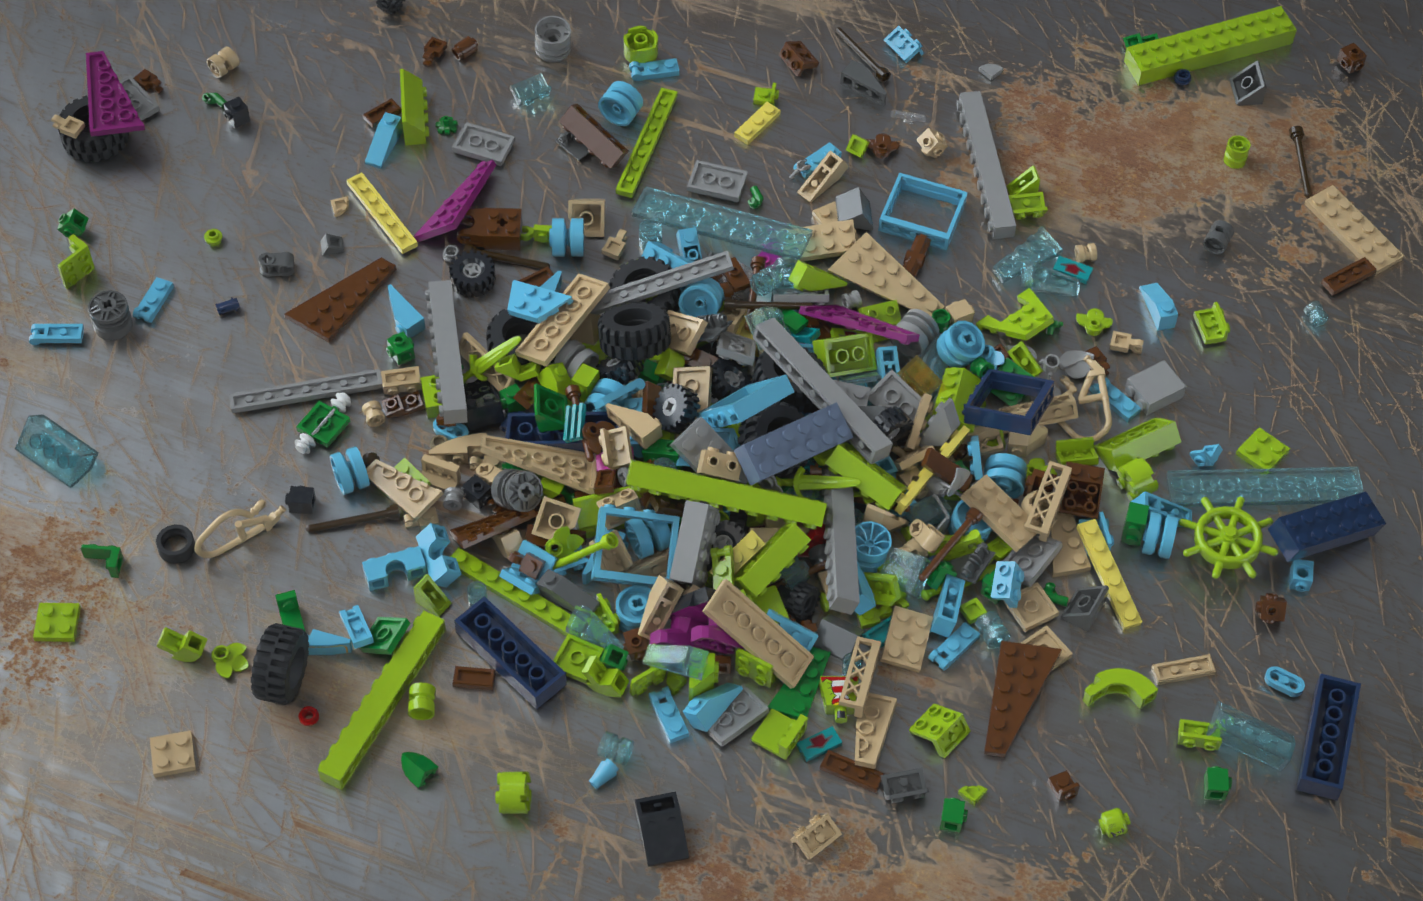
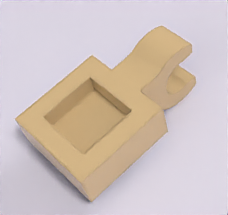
(68, 126)
(615, 246)
(1123, 342)
(476, 461)
(428, 517)

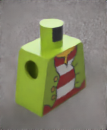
(830, 691)

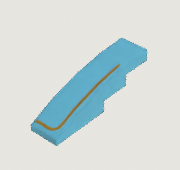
(328, 644)

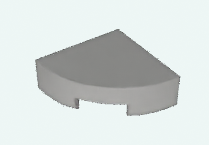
(991, 70)

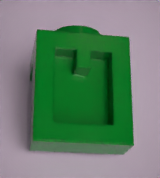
(938, 575)

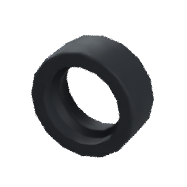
(175, 531)

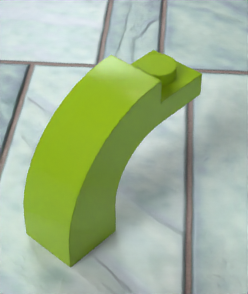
(1121, 681)

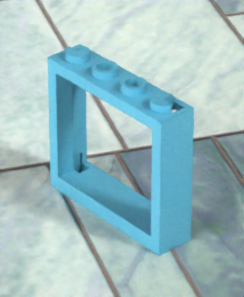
(926, 188)
(747, 402)
(630, 512)

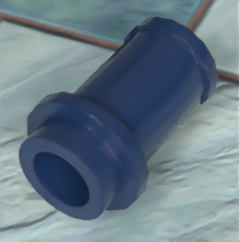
(227, 306)

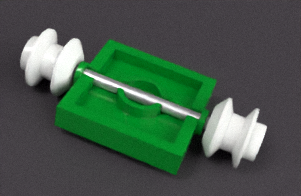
(323, 423)

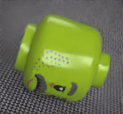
(1114, 822)

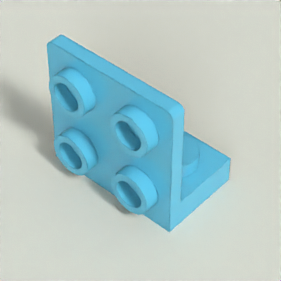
(522, 580)

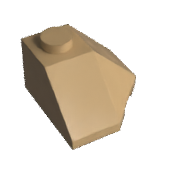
(593, 213)
(1023, 444)
(553, 516)
(885, 518)

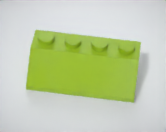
(413, 108)
(957, 385)
(1140, 441)
(874, 479)
(589, 511)
(772, 559)

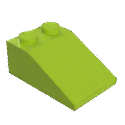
(846, 354)

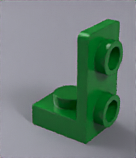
(112, 555)
(289, 609)

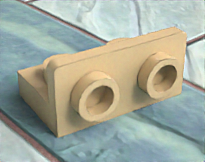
(622, 499)
(816, 835)

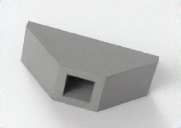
(940, 425)

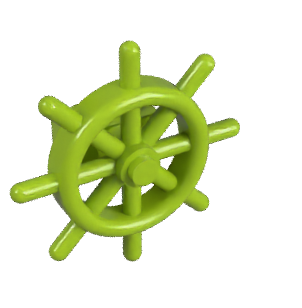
(1226, 545)

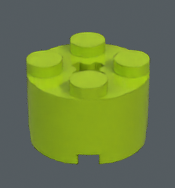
(640, 45)
(1136, 478)
(513, 792)

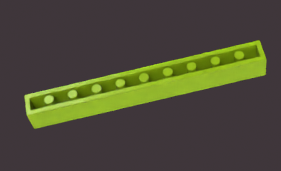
(381, 700)

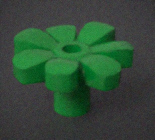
(446, 125)
(1050, 329)

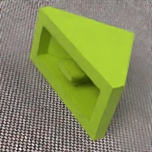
(1025, 183)
(431, 596)

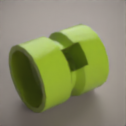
(1236, 152)
(421, 701)

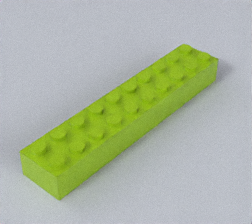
(1210, 45)
(726, 493)

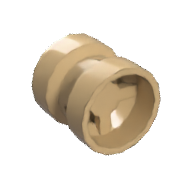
(1085, 252)
(373, 413)

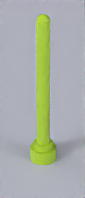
(607, 542)

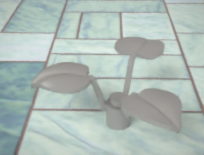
(1071, 361)
(941, 488)

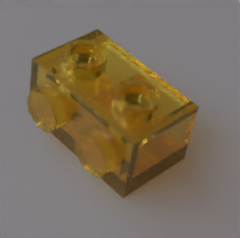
(919, 377)

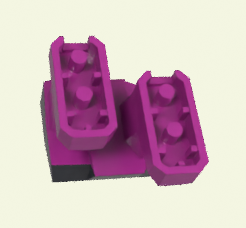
(694, 627)

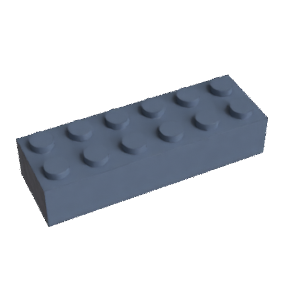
(793, 443)

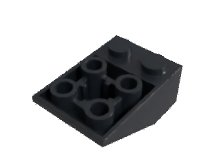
(482, 405)
(661, 829)

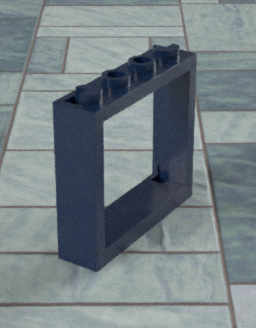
(994, 379)

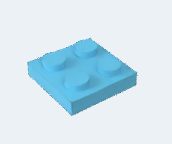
(975, 464)

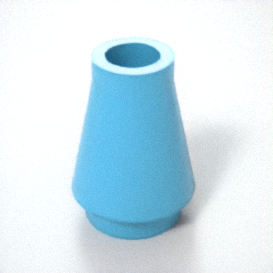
(604, 772)

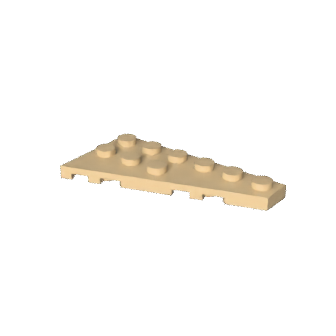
(878, 272)
(555, 463)

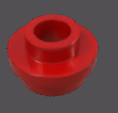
(308, 711)

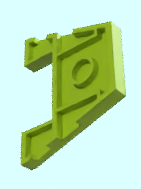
(1025, 322)

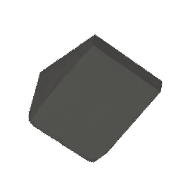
(331, 244)

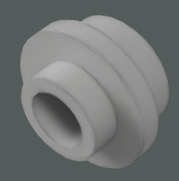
(450, 252)

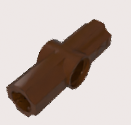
(916, 255)

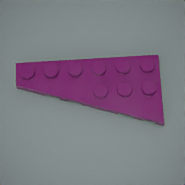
(107, 100)
(457, 205)
(854, 320)

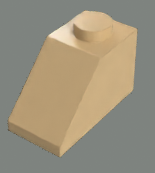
(508, 541)

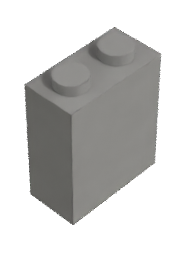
(1155, 387)

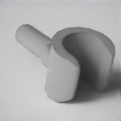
(800, 167)

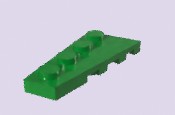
(800, 699)

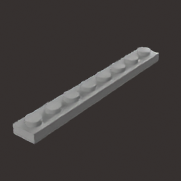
(665, 281)
(305, 391)

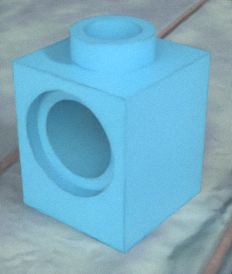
(1301, 568)

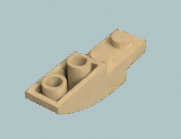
(459, 449)

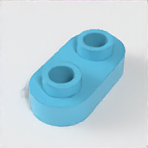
(452, 431)
(1284, 681)

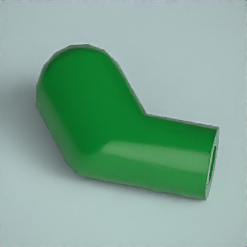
(214, 98)

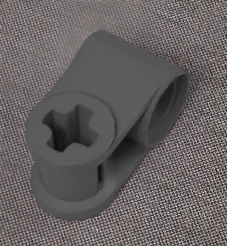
(278, 264)

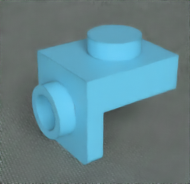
(1207, 455)

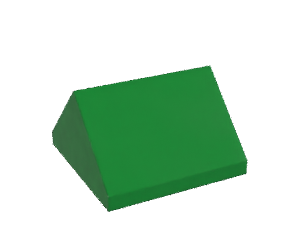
(549, 408)

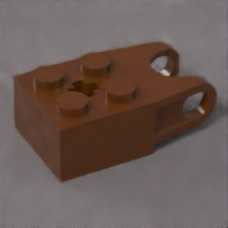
(493, 228)

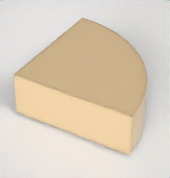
(339, 205)

